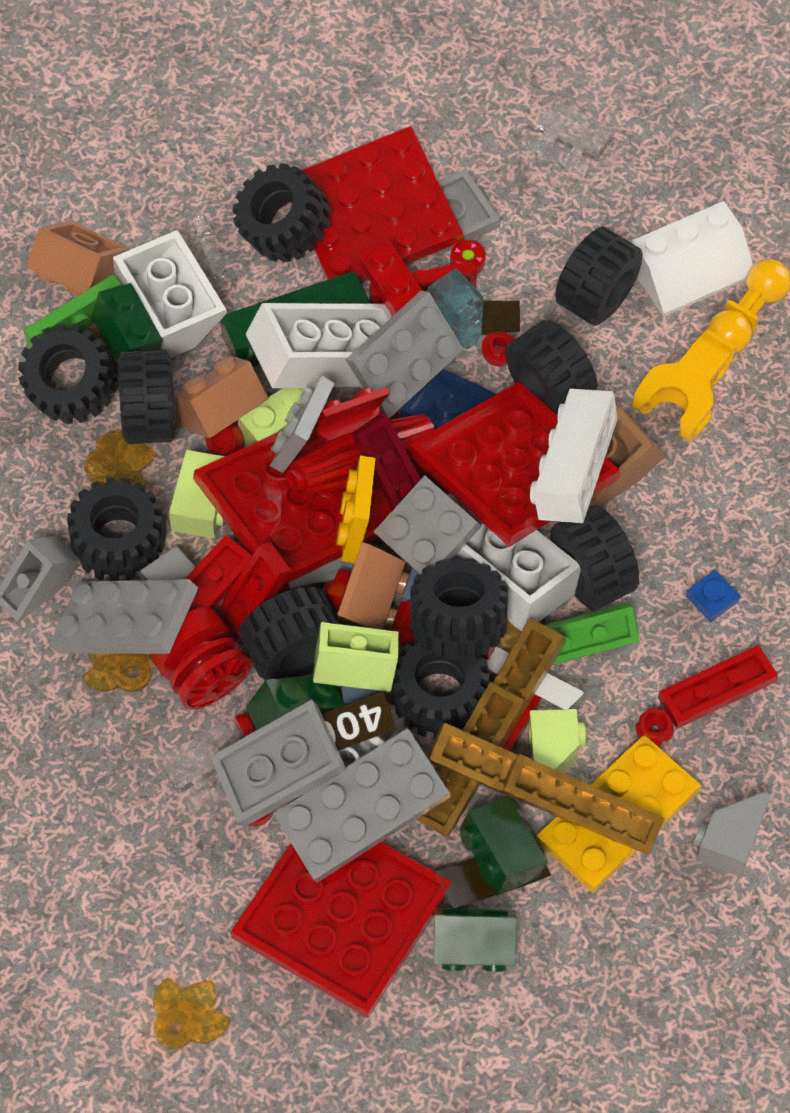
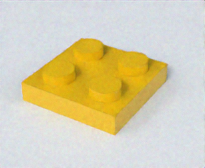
(355, 508)

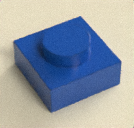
(712, 596)

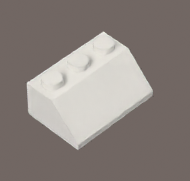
(693, 258)
(172, 291)

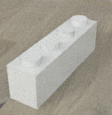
(574, 456)

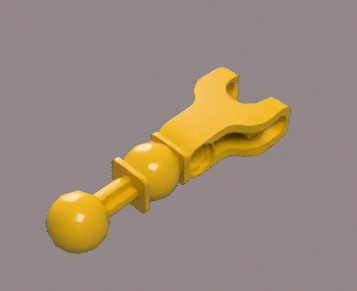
(707, 360)

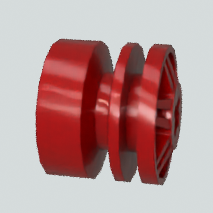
(203, 660)

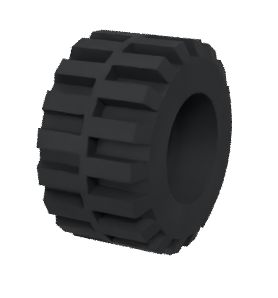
(269, 193)
(598, 275)
(53, 350)
(549, 363)
(146, 396)
(111, 503)
(603, 556)
(458, 608)
(285, 632)
(431, 711)

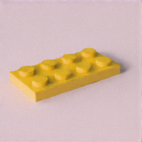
(640, 777)

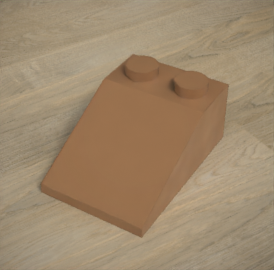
(631, 453)

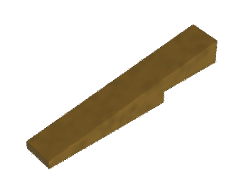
(499, 713)
(544, 788)

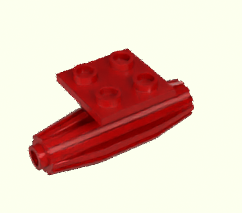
(328, 465)

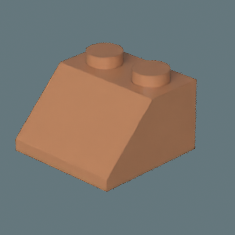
(73, 256)
(219, 397)
(372, 589)

